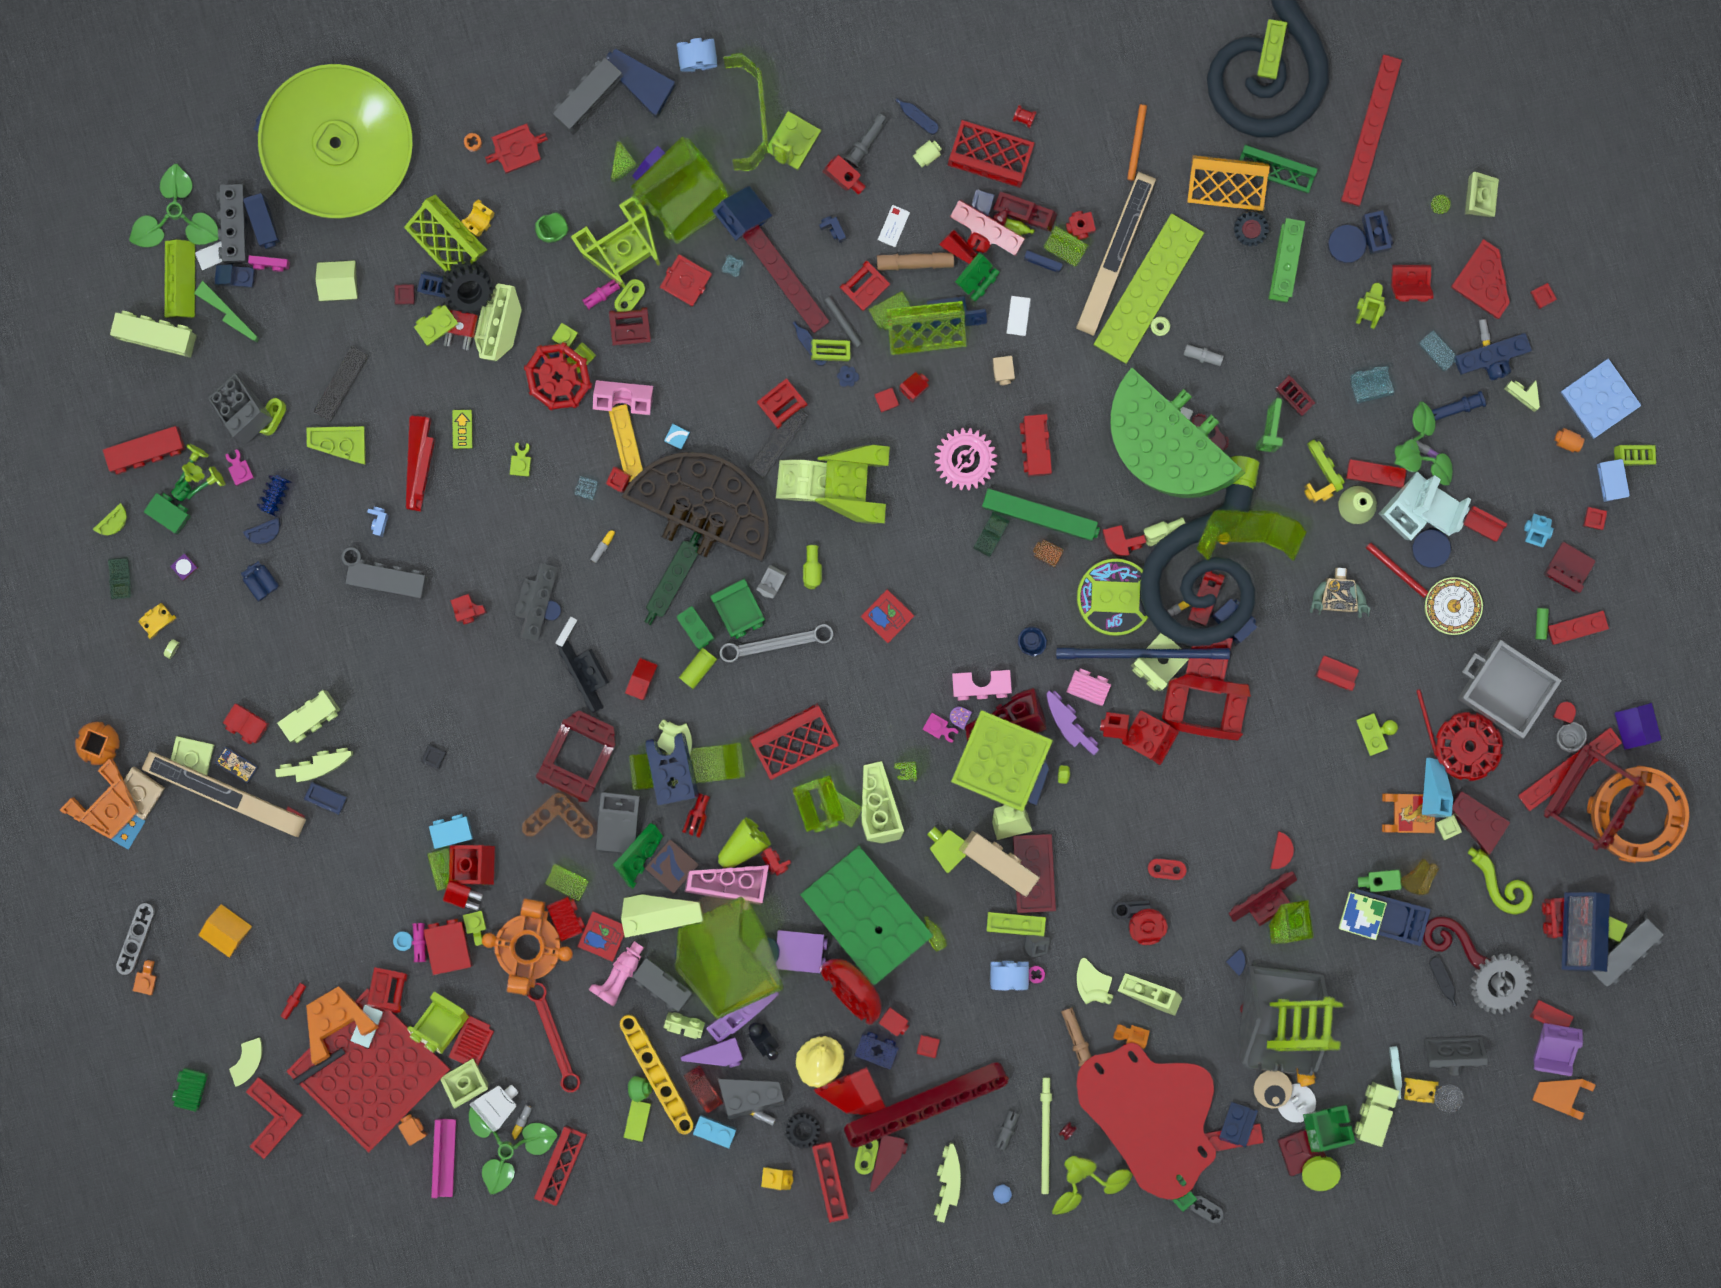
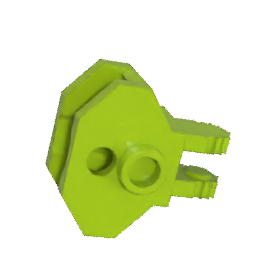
(1371, 306)

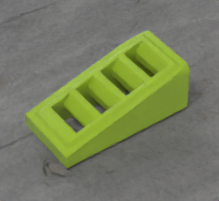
(1623, 452)

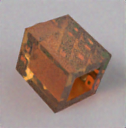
(1047, 553)

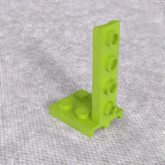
(793, 140)

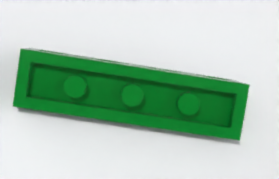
(1283, 164)

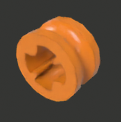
(469, 137)

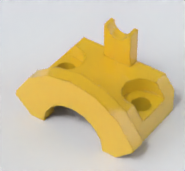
(478, 219)
(156, 620)
(1420, 1090)

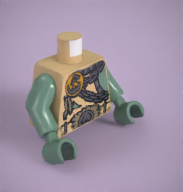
(1339, 595)

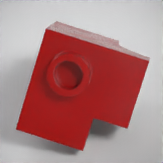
(466, 610)

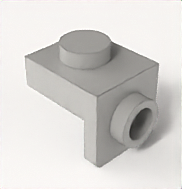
(771, 582)

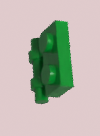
(974, 273)

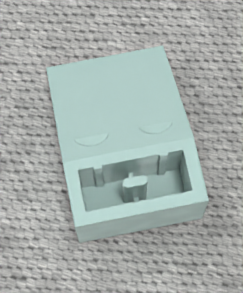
(1399, 509)

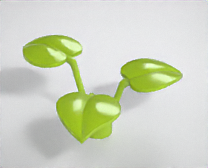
(1079, 1170)

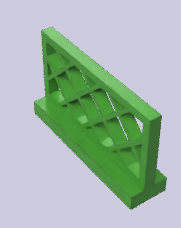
(1270, 441)

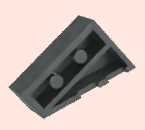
(662, 985)

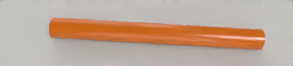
(1137, 142)

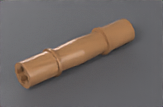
(915, 261)

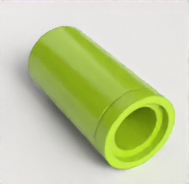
(698, 668)

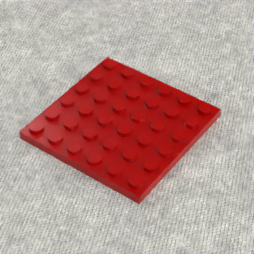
(372, 1085)

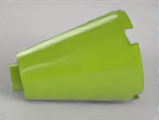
(743, 844)

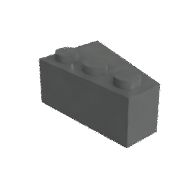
(748, 1097)

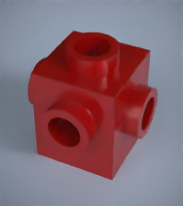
(1079, 218)

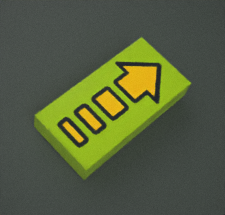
(462, 429)

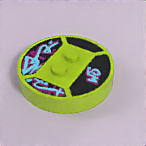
(1112, 597)

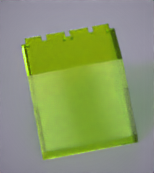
(727, 958)

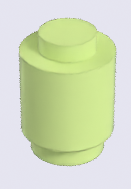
(927, 153)

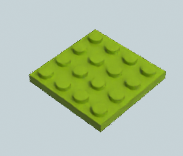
(1001, 761)

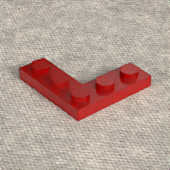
(284, 1113)

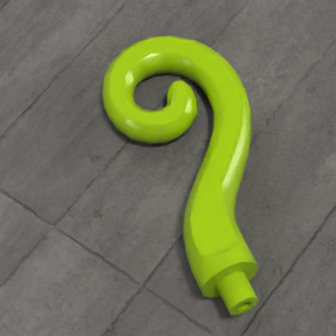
(1484, 862)

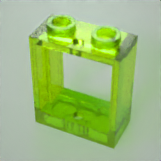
(829, 801)

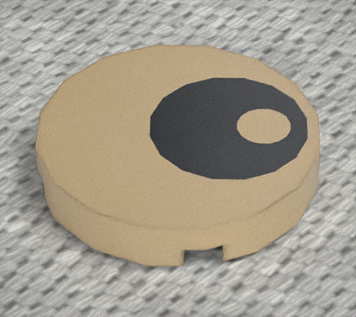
(1273, 1089)

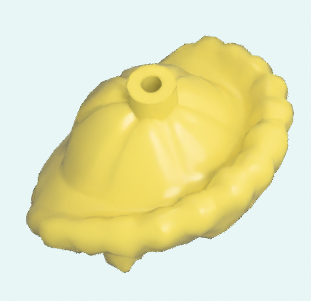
(820, 1061)

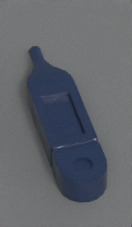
(918, 117)
(805, 338)

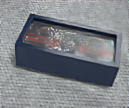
(1585, 932)

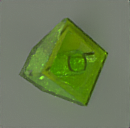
(1291, 923)

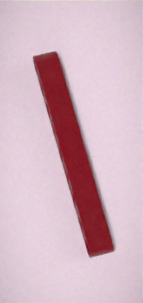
(926, 1104)

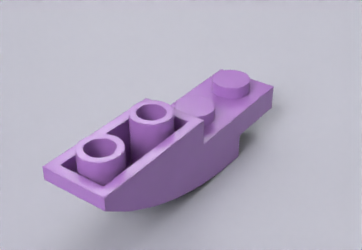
(1063, 718)
(732, 1022)

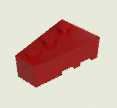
(1036, 445)

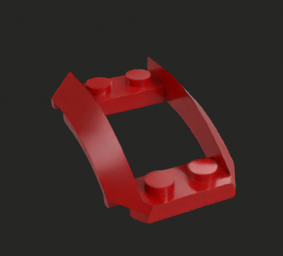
(1233, 710)

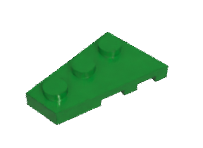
(633, 859)

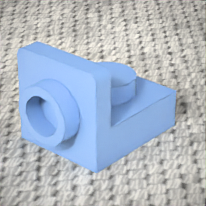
(378, 524)

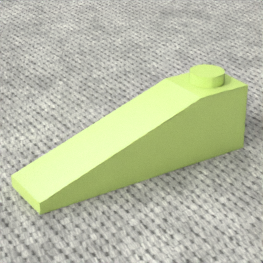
(879, 811)

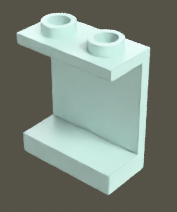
(1440, 508)

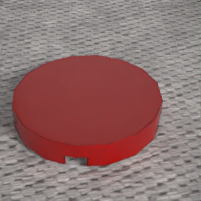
(1147, 926)

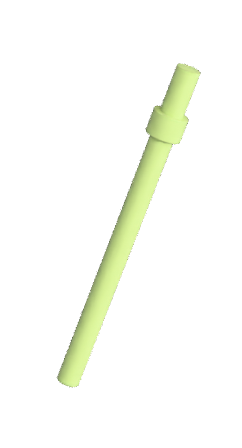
(1045, 1097)

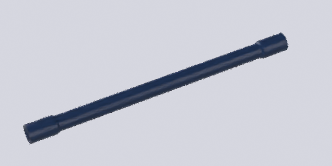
(1214, 653)

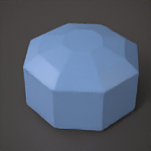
(1002, 1193)

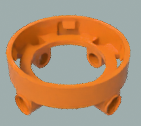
(1675, 820)

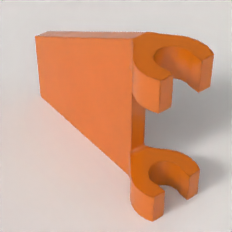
(1561, 1095)

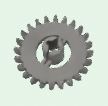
(1506, 992)

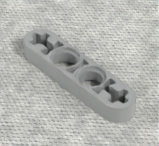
(138, 939)

